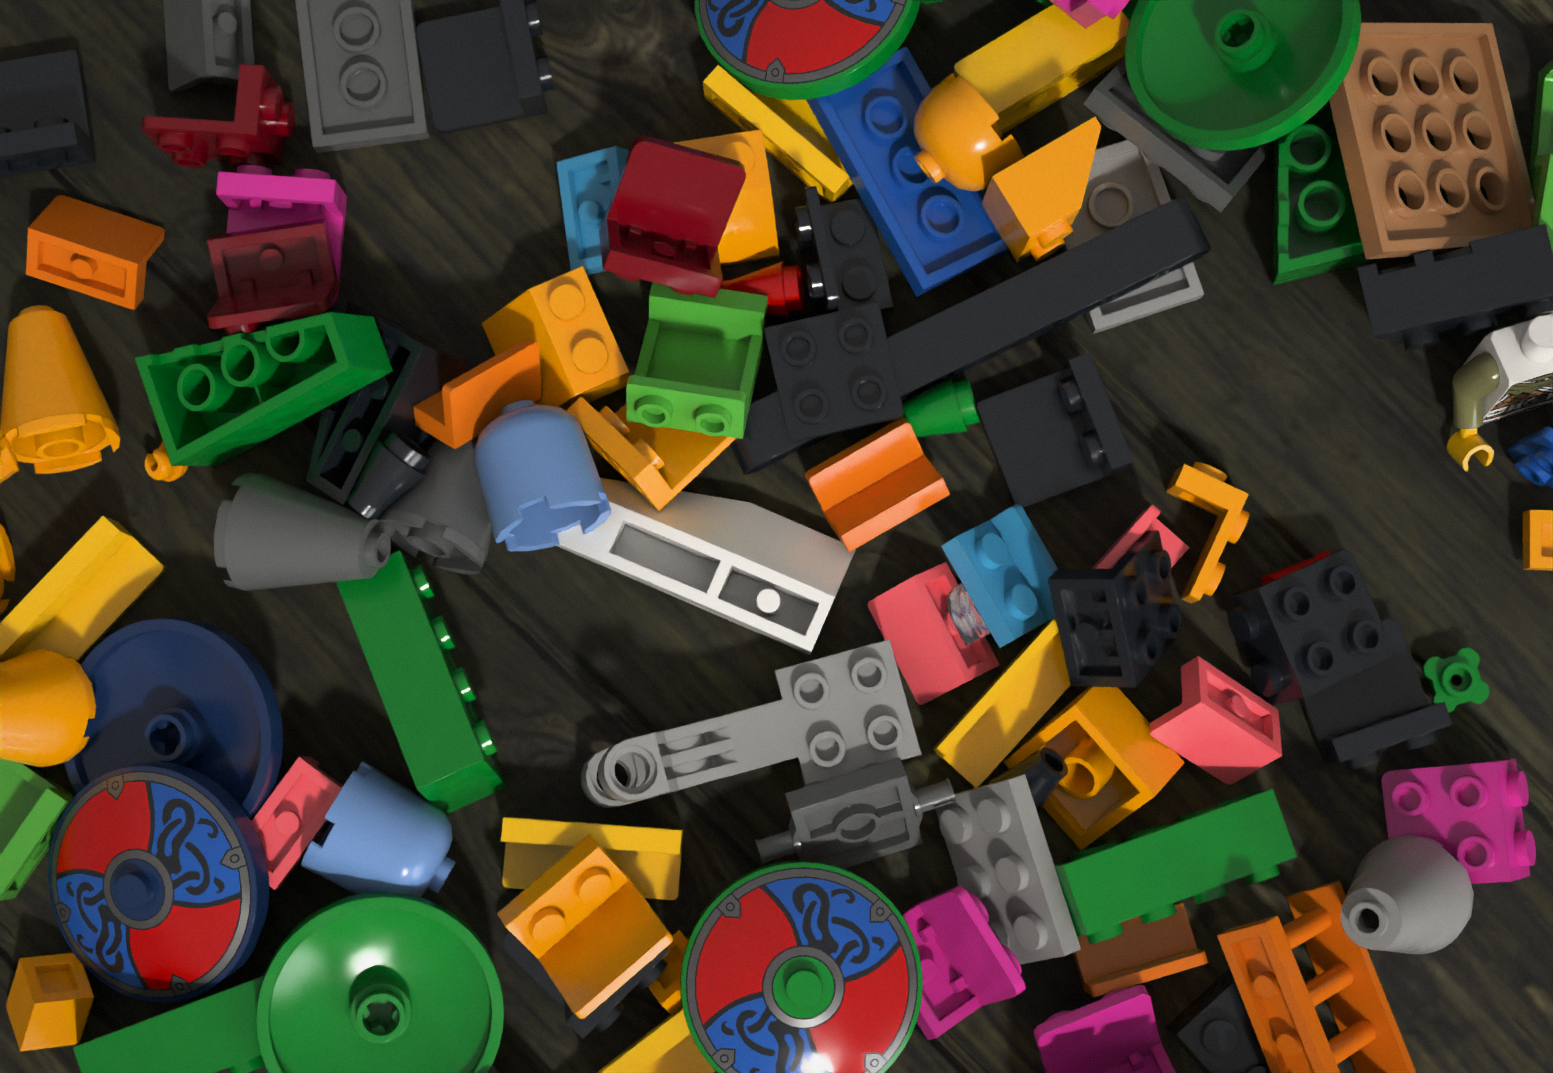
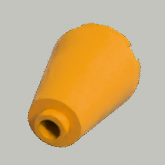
(51, 398)
(43, 708)

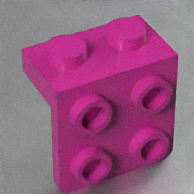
(267, 200)
(1469, 812)
(959, 960)
(1104, 1037)

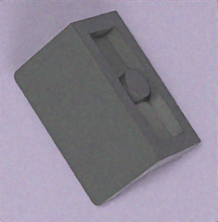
(207, 41)

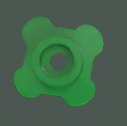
(1464, 664)

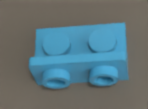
(586, 192)
(1005, 573)

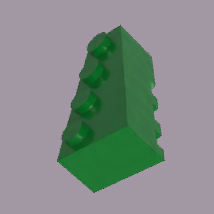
(1312, 203)
(256, 384)
(421, 687)
(1173, 863)
(190, 1039)

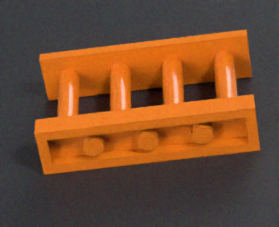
(1284, 1005)

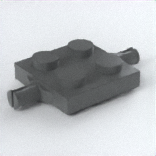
(856, 816)

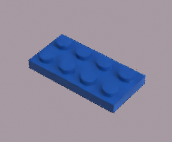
(927, 225)

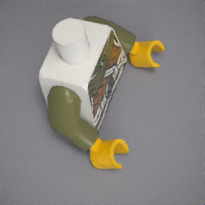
(1500, 379)

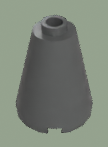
(443, 512)
(293, 538)

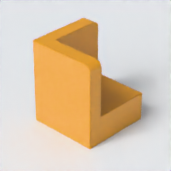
(49, 1001)

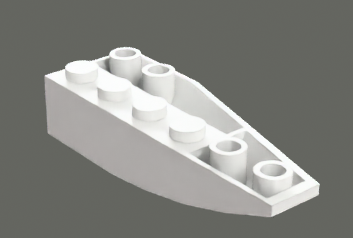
(721, 559)

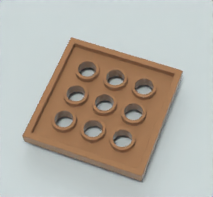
(1482, 107)

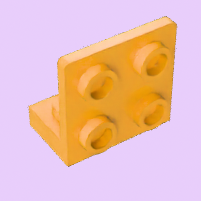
(649, 458)
(586, 926)

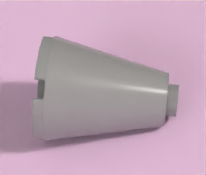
(1407, 897)

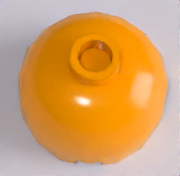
(961, 137)

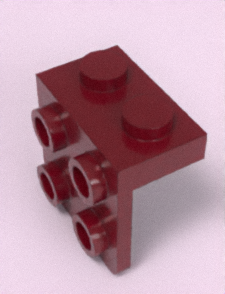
(253, 138)
(670, 216)
(271, 275)

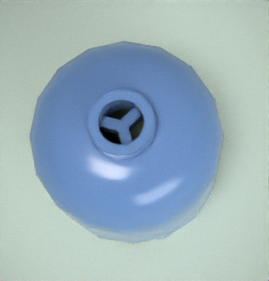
(538, 476)
(382, 838)

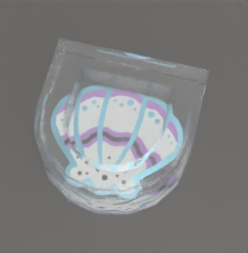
(966, 616)

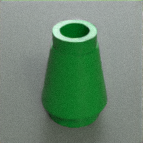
(942, 409)

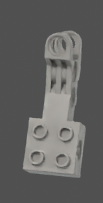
(830, 717)

